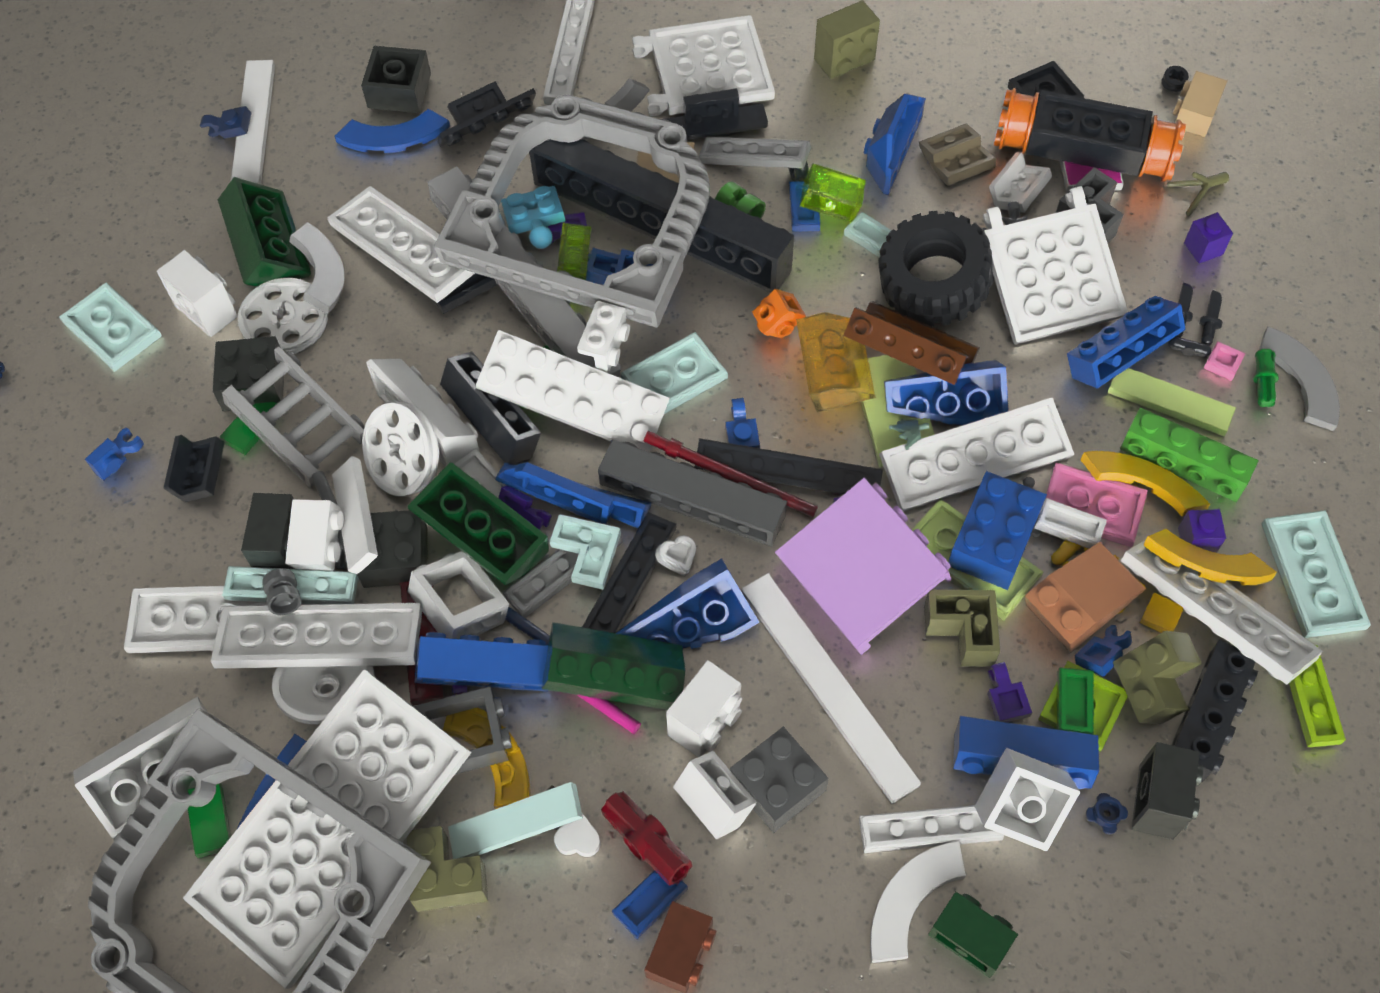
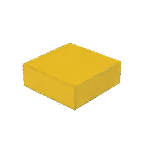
(1161, 614)

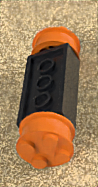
(1090, 133)

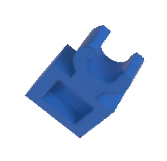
(1100, 653)

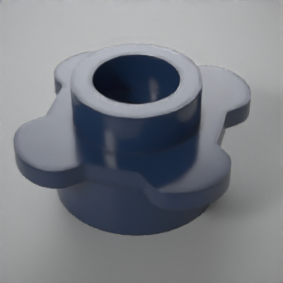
(1113, 806)

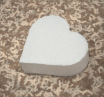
(677, 554)
(577, 837)

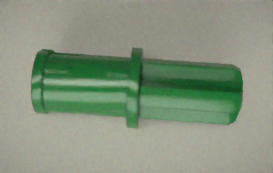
(1265, 377)

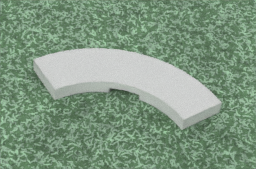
(905, 893)

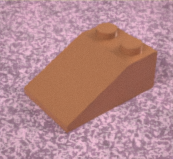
(1083, 596)

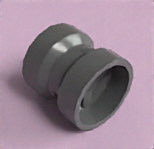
(281, 592)

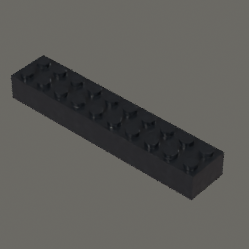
(642, 199)

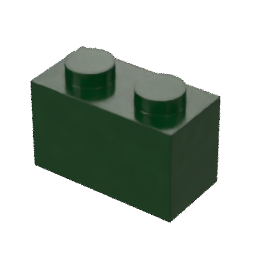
(973, 933)

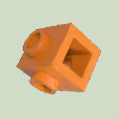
(778, 314)

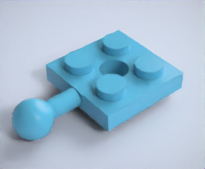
(534, 212)

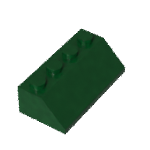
(261, 232)
(480, 525)
(613, 666)

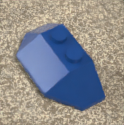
(892, 139)

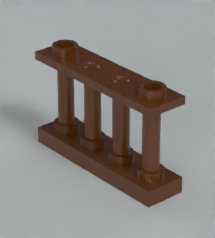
(910, 341)

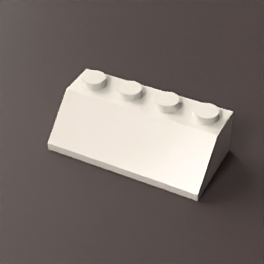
(401, 383)
(119, 776)

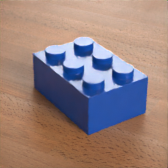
(996, 530)

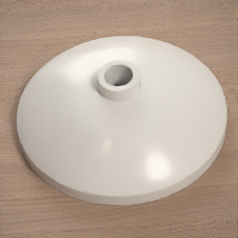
(303, 689)

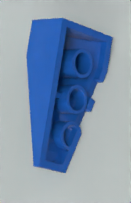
(975, 396)
(697, 611)

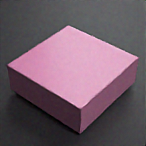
(1224, 361)

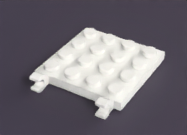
(706, 60)
(1054, 270)

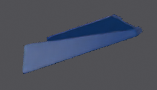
(574, 496)

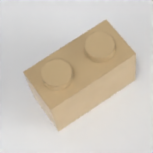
(1200, 102)

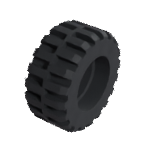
(930, 237)

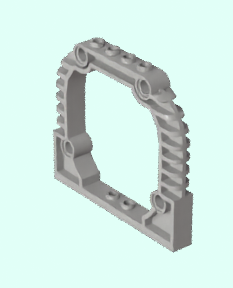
(643, 290)
(210, 754)

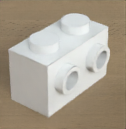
(314, 535)
(714, 794)

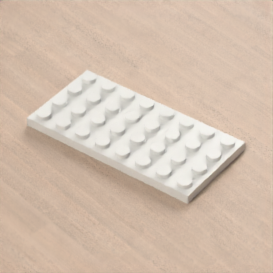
(284, 864)

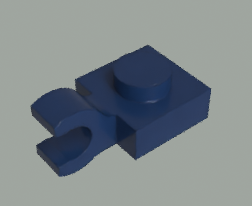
(231, 123)

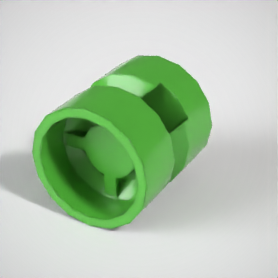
(737, 196)

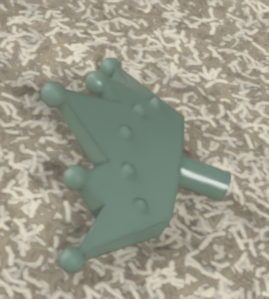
(910, 430)

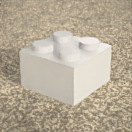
(198, 292)
(704, 710)
(1026, 799)

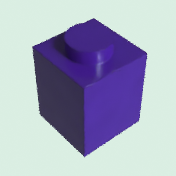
(1208, 237)
(1203, 529)

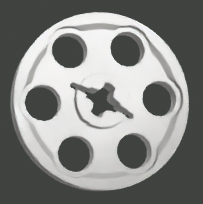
(273, 309)
(400, 448)

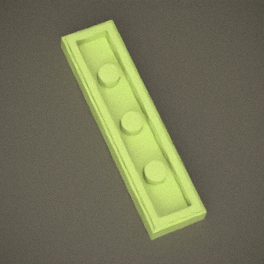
(1172, 400)

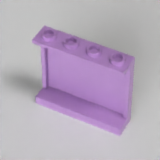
(863, 563)

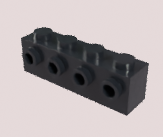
(497, 420)
(1215, 704)

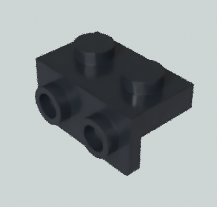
(193, 468)

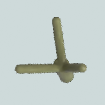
(1205, 182)

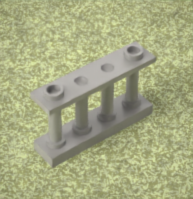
(285, 444)

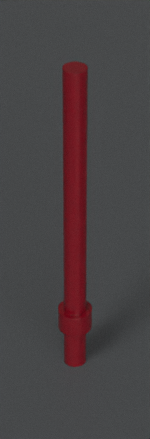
(675, 449)

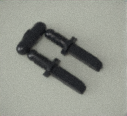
(1209, 322)

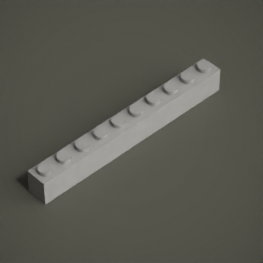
(547, 315)

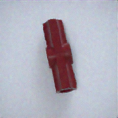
(646, 838)

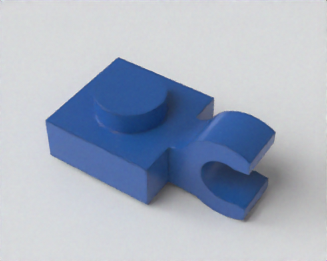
(741, 430)
(110, 454)

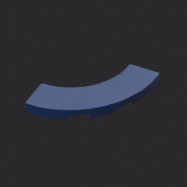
(394, 137)

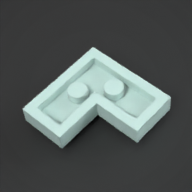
(593, 543)

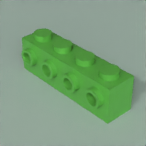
(1189, 454)

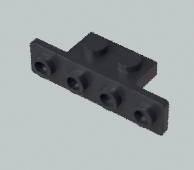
(480, 108)
(718, 114)

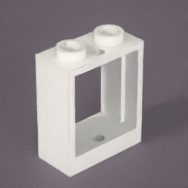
(470, 622)

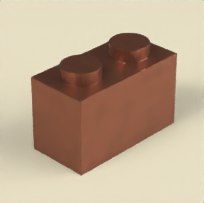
(680, 947)

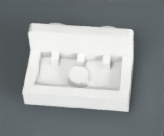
(1018, 183)
(604, 335)

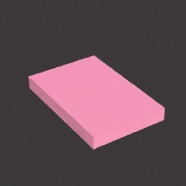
(1111, 500)

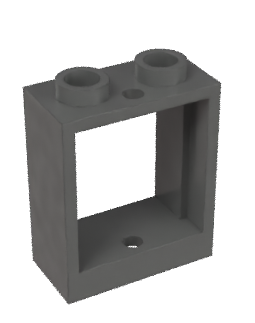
(484, 755)

